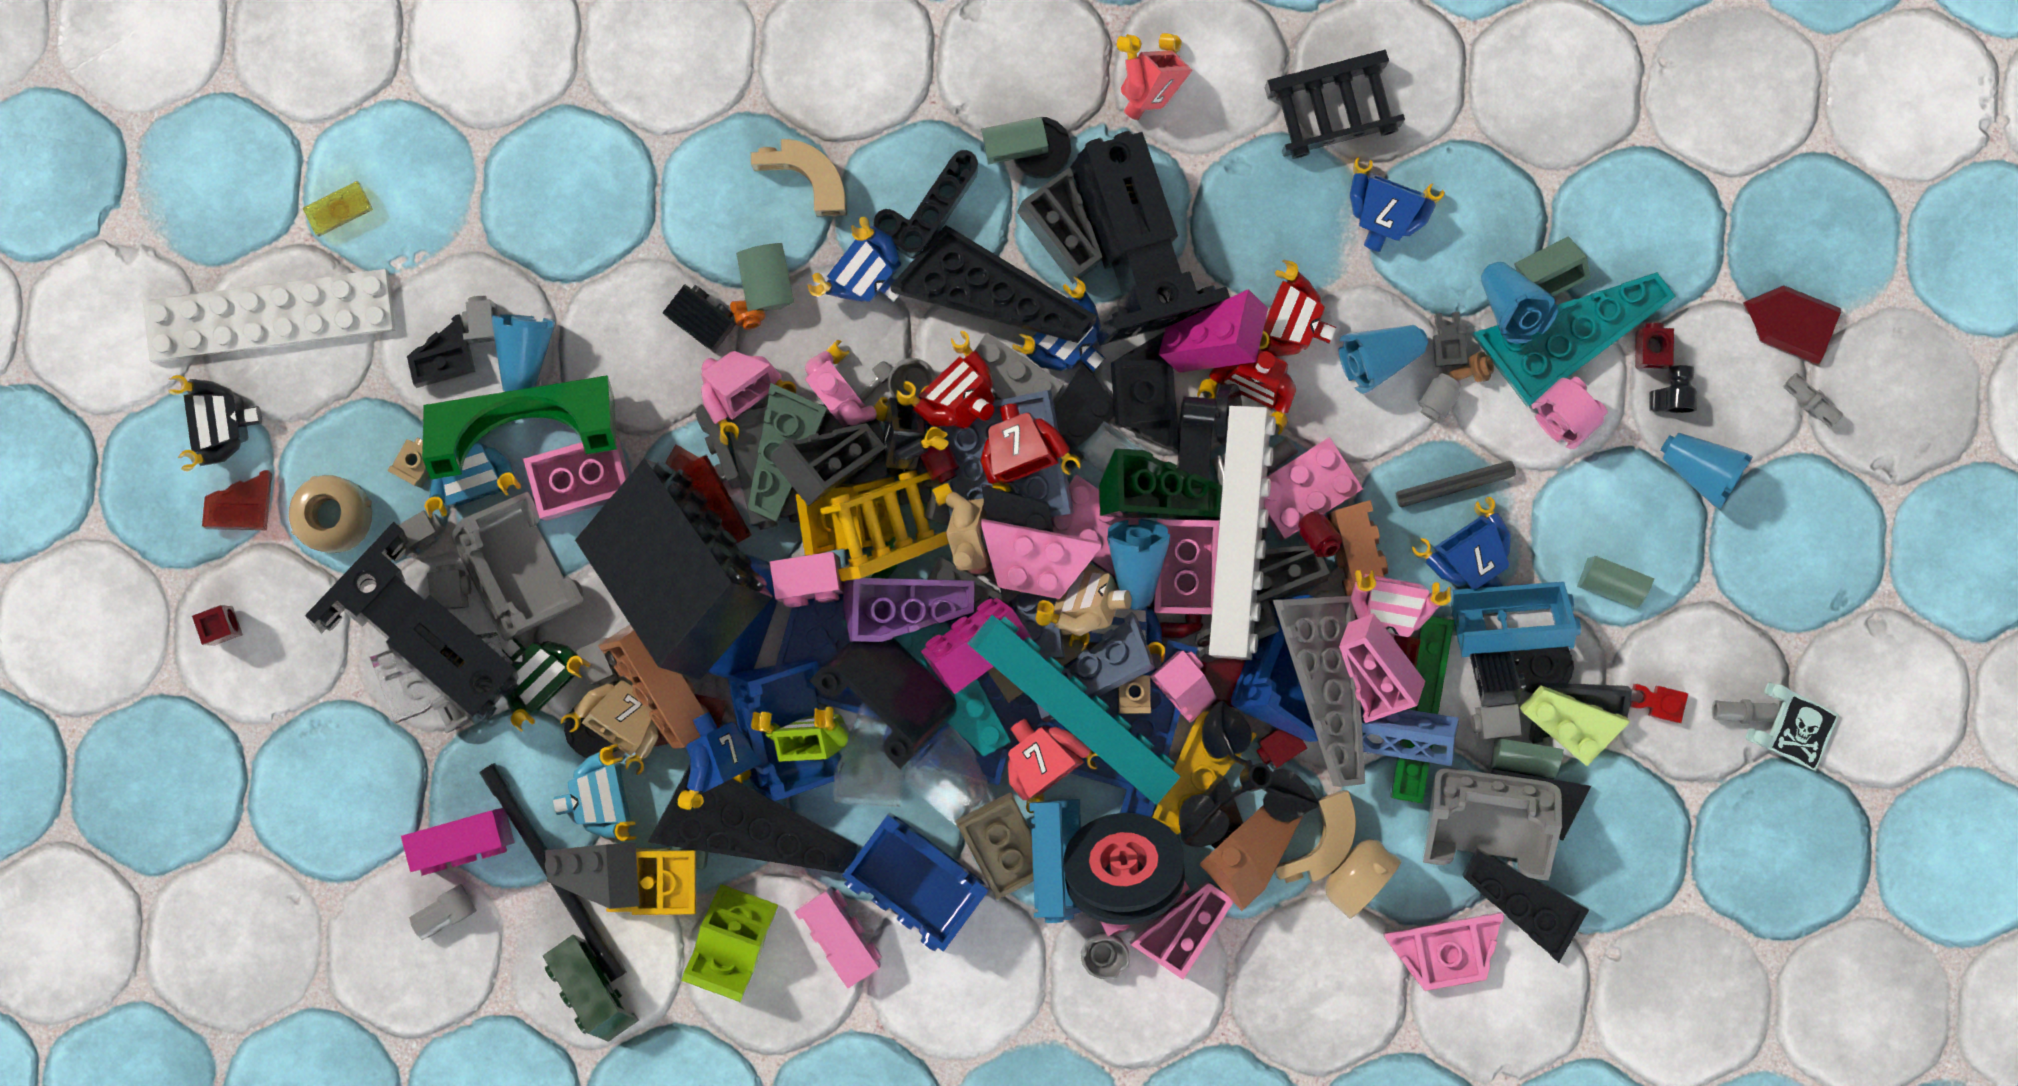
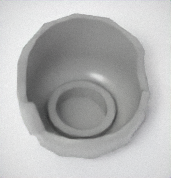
(911, 370)
(1104, 955)

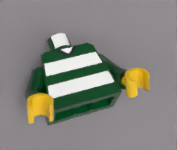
(541, 673)

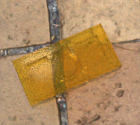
(337, 208)

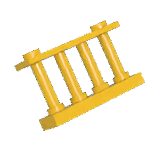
(882, 555)

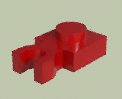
(1663, 703)

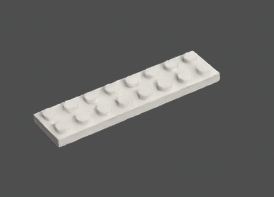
(269, 315)

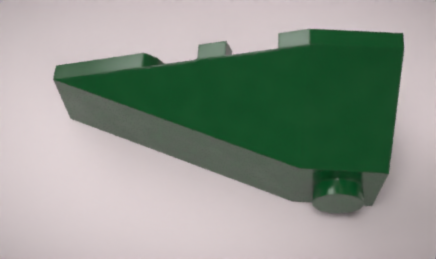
(1150, 488)

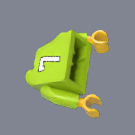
(806, 738)

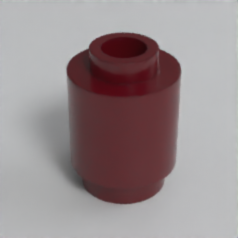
(940, 464)
(1320, 534)

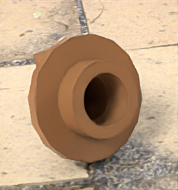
(1479, 366)

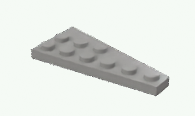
(1313, 637)

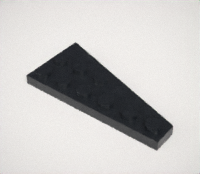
(976, 281)
(752, 827)

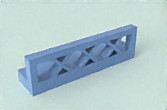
(1420, 728)

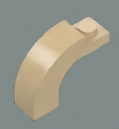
(814, 165)
(1335, 842)

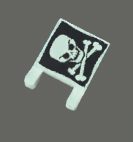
(1799, 729)

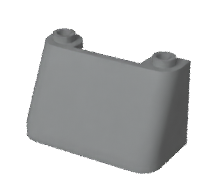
(514, 567)
(1495, 815)

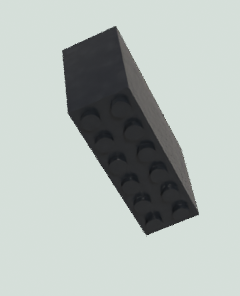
(673, 569)

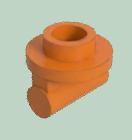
(745, 318)

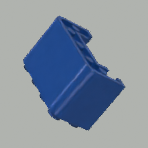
(916, 882)

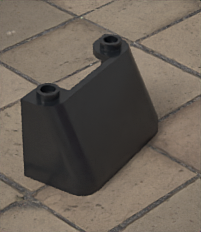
(894, 689)

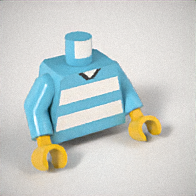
(598, 797)

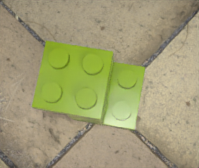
(730, 942)

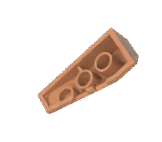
(1249, 856)

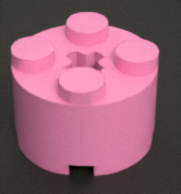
(1569, 412)

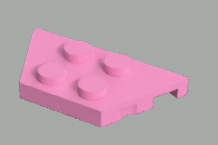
(1035, 558)
(1448, 951)

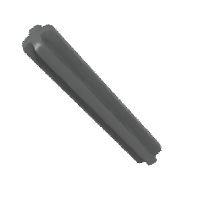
(1455, 483)

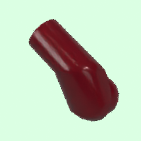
(1181, 630)

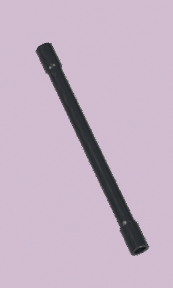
(501, 790)

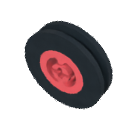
(1125, 894)

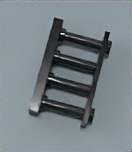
(1342, 74)

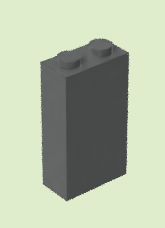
(746, 455)

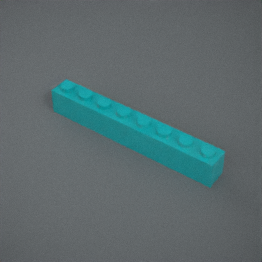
(1074, 709)

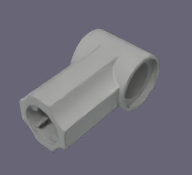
(447, 910)

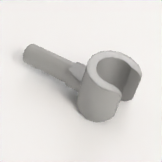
(882, 373)

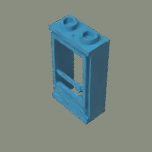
(1470, 627)
(1054, 827)

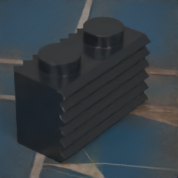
(699, 317)
(1497, 677)

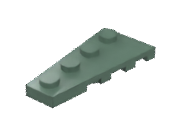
(784, 419)

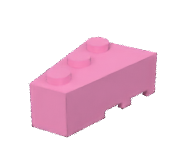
(1185, 684)

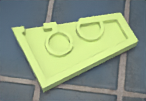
(1574, 724)

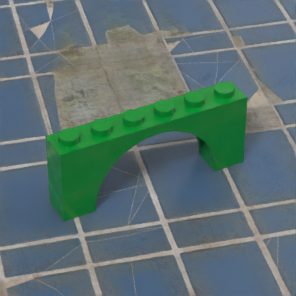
(456, 425)

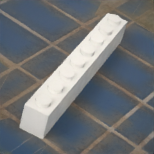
(1241, 533)

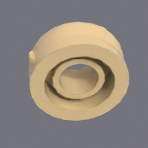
(354, 518)
(1361, 876)

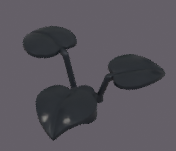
(1286, 794)

